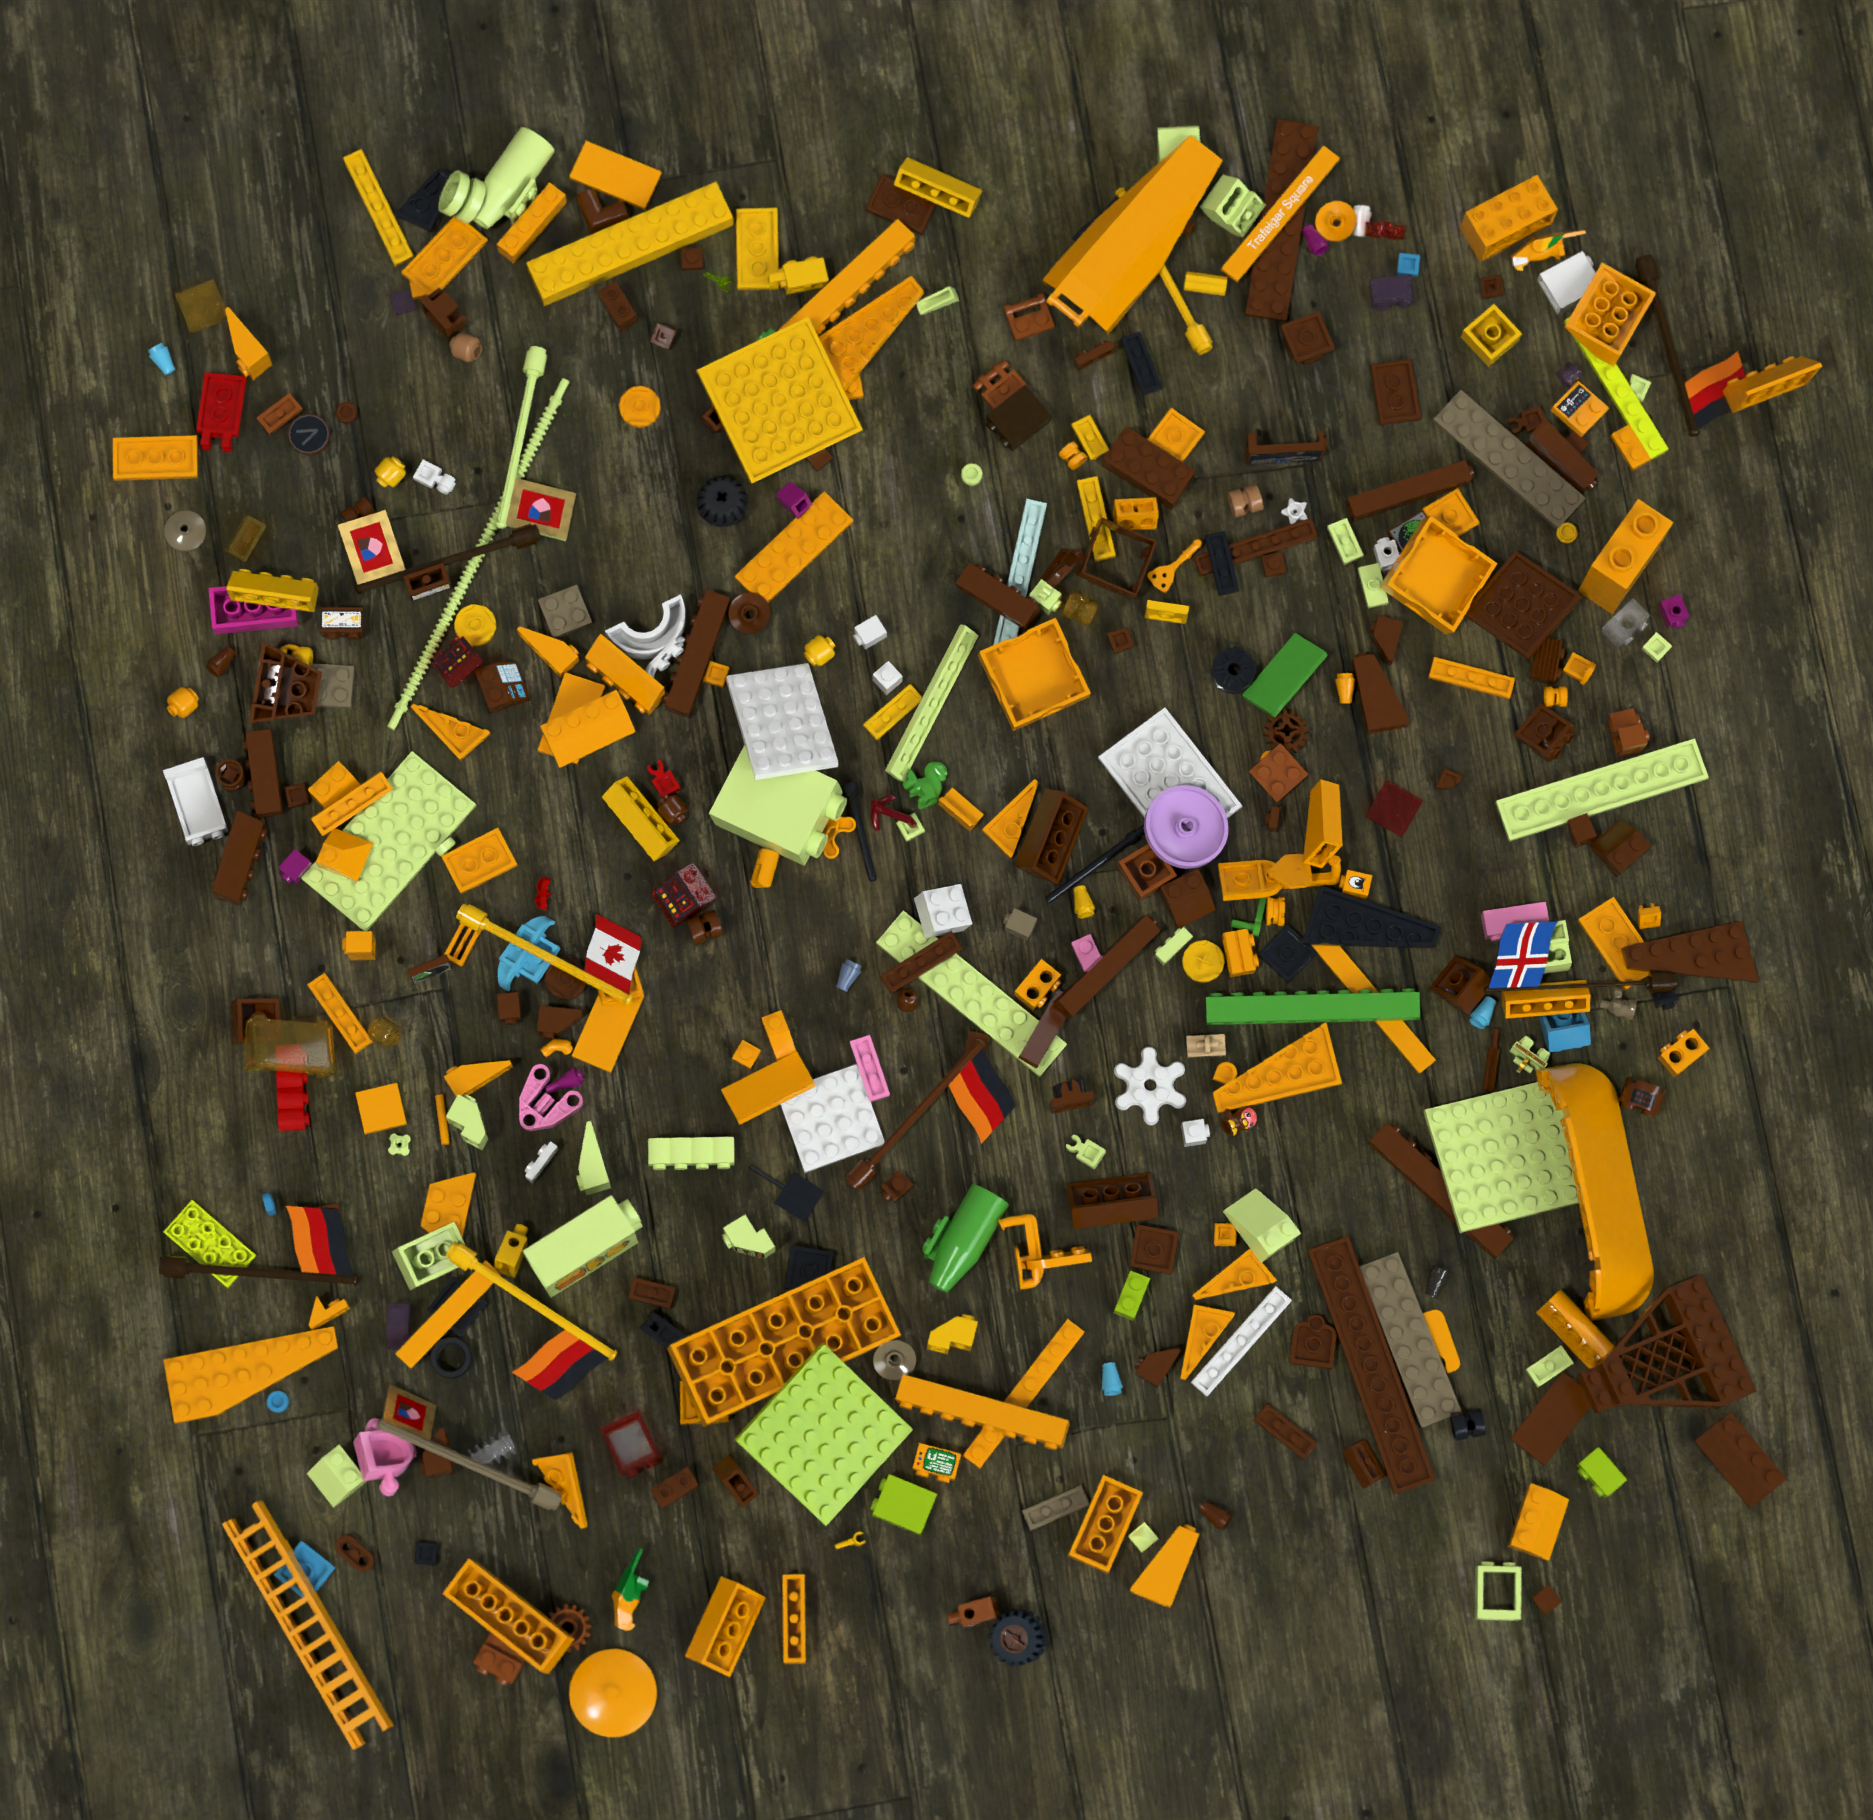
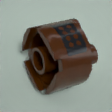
(1642, 1096)

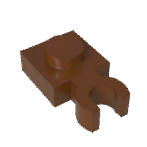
(1528, 419)

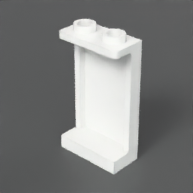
(196, 801)

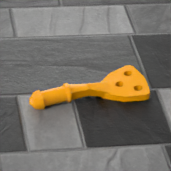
(1170, 569)

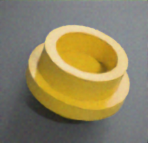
(1566, 533)

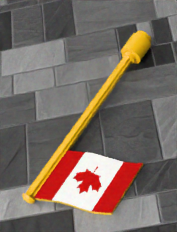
(608, 958)

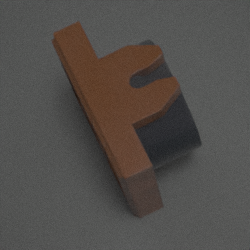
(1070, 1096)

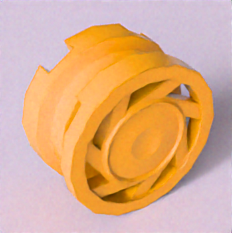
(1275, 911)

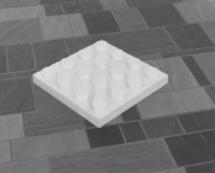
(832, 1120)

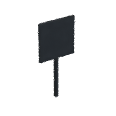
(797, 1195)

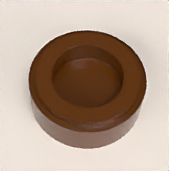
(346, 413)

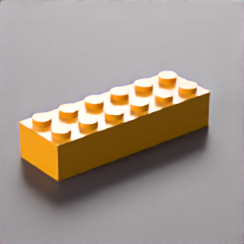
(508, 1616)

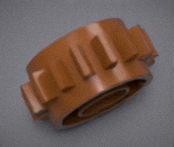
(579, 1623)

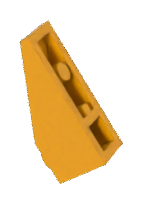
(554, 652)
(471, 1077)

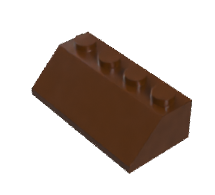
(1051, 836)
(239, 858)
(1112, 1200)
(1740, 1460)

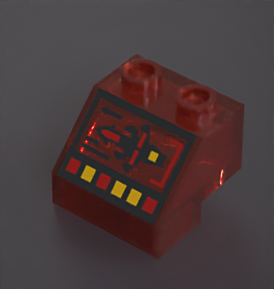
(457, 661)
(683, 895)

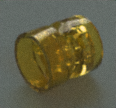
(1080, 609)

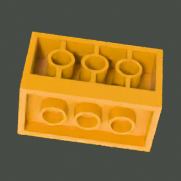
(1508, 218)

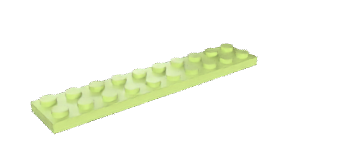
(1602, 789)
(970, 993)

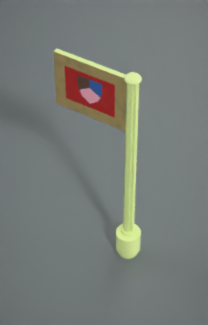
(528, 501)

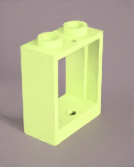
(1511, 1615)

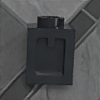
(1665, 1000)

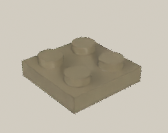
(565, 611)
(335, 686)

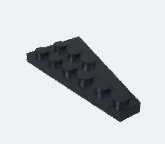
(1356, 922)

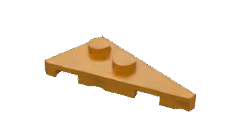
(1241, 1274)
(1203, 1331)

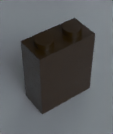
(1017, 418)

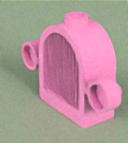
(382, 1456)

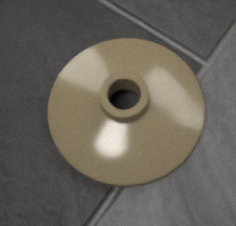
(185, 540)
(894, 1368)

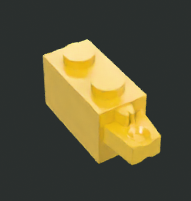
(800, 276)

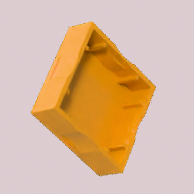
(1438, 575)
(1034, 674)

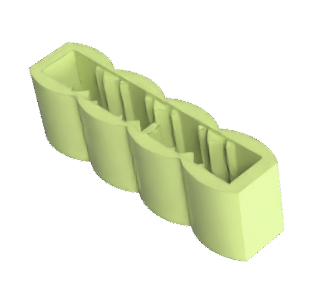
(691, 1152)

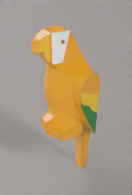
(1541, 248)

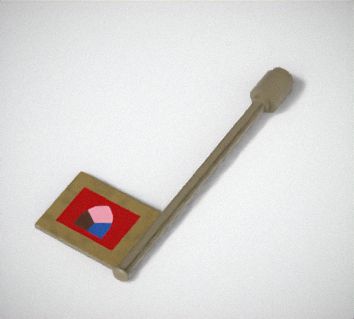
(413, 1420)

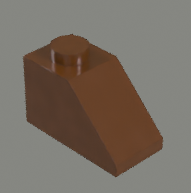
(1386, 637)
(556, 1021)
(1156, 1366)
(735, 1481)

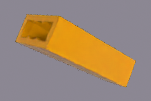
(1323, 824)
(1165, 1572)

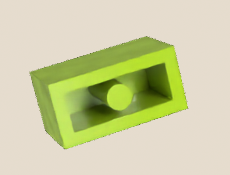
(1131, 1295)
(1600, 1473)

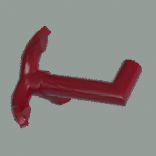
(879, 808)

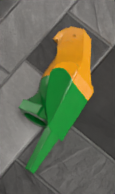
(627, 1594)

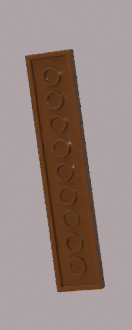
(1275, 267)

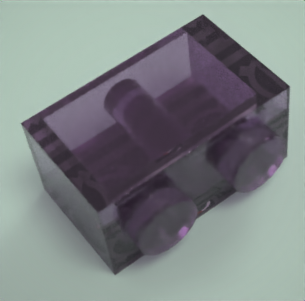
(1391, 292)

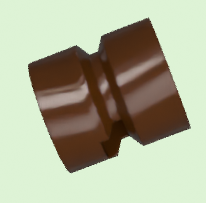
(361, 507)
(231, 775)
(697, 928)

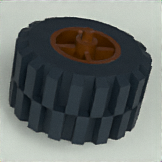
(1018, 1637)

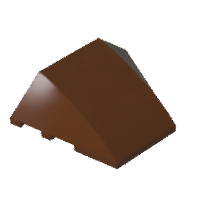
(283, 687)

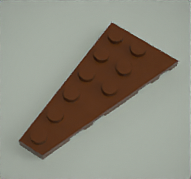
(1702, 953)

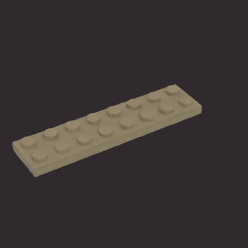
(1509, 459)
(1409, 1340)

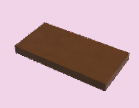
(1552, 1419)

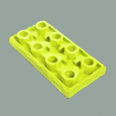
(208, 1241)

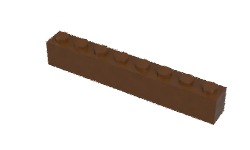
(1428, 1179)

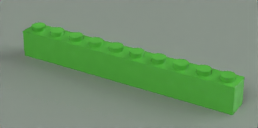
(1312, 1008)

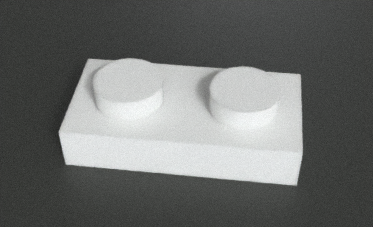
(545, 1155)

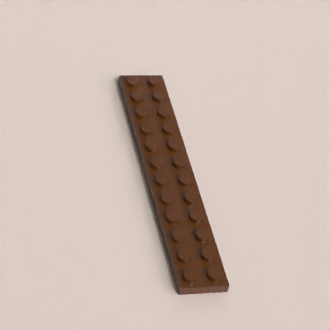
(1371, 1365)

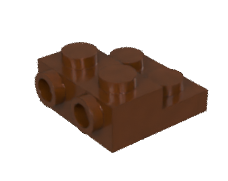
(1545, 733)

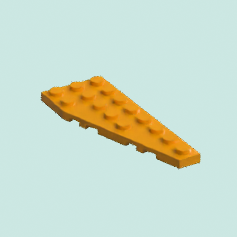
(221, 1378)

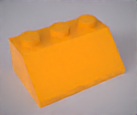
(1538, 1522)

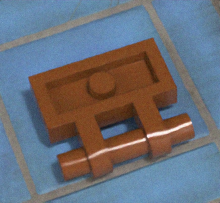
(1002, 389)

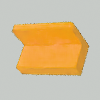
(960, 809)

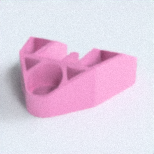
(558, 1114)

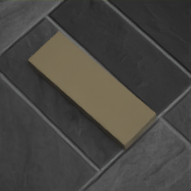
(1055, 1507)

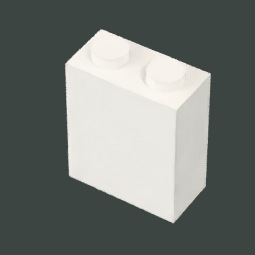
(1567, 281)

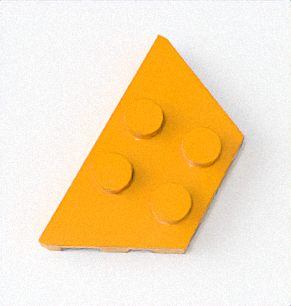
(448, 1203)

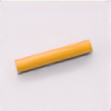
(441, 1112)

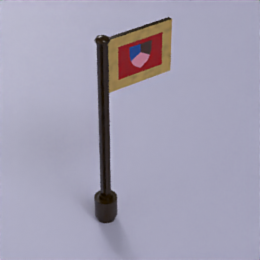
(378, 560)

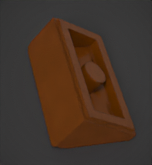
(1363, 1463)

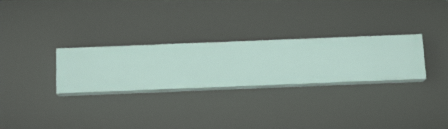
(1023, 560)

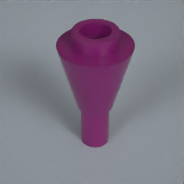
(570, 1079)

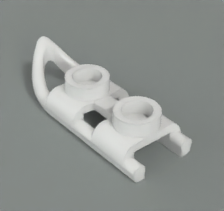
(661, 660)

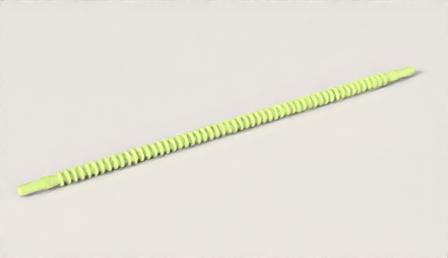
(401, 706)

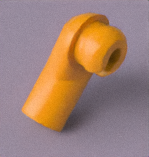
(557, 1045)

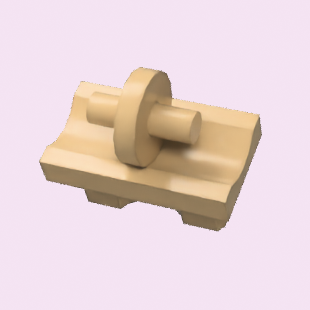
(1206, 1046)

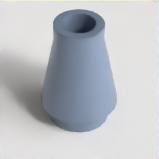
(848, 974)

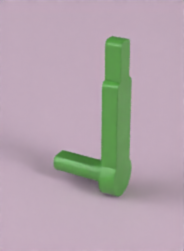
(1253, 927)

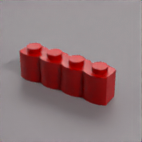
(292, 1101)

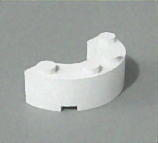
(651, 643)

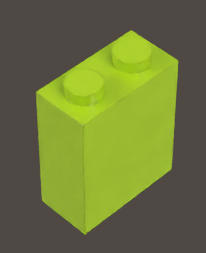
(903, 1504)

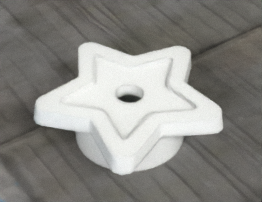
(1293, 517)

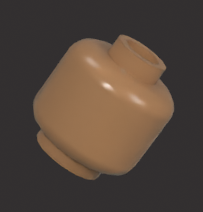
(465, 347)

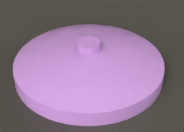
(1186, 826)

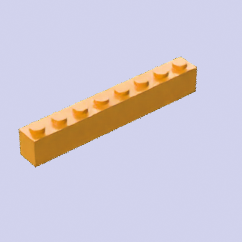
(856, 277)
(982, 1411)

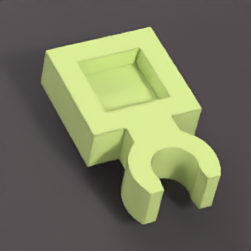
(1088, 1153)

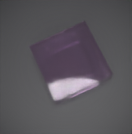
(403, 302)

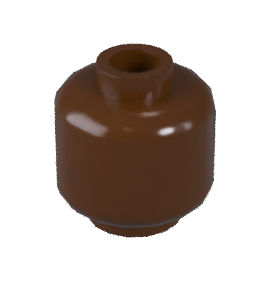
(672, 809)

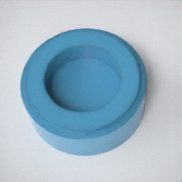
(278, 1401)

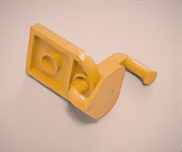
(1035, 1260)

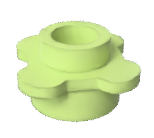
(403, 1149)

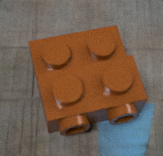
(499, 1660)

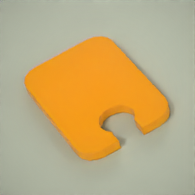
(1442, 1339)

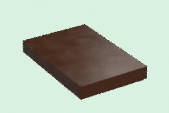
(896, 203)
(1395, 392)

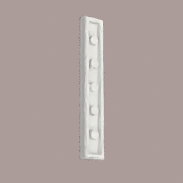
(1241, 1341)

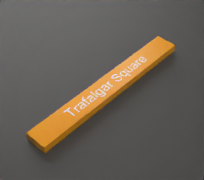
(1280, 214)

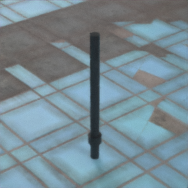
(1130, 839)

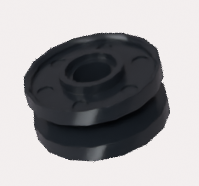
(1233, 658)

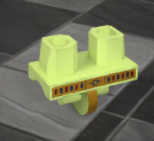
(1526, 1059)

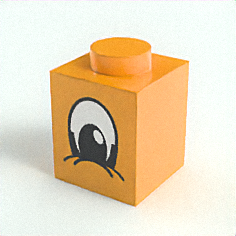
(1355, 884)

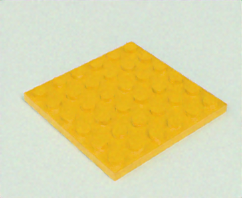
(779, 400)

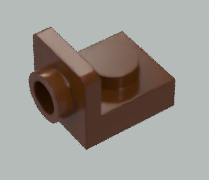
(895, 1187)

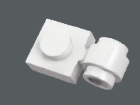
(430, 474)

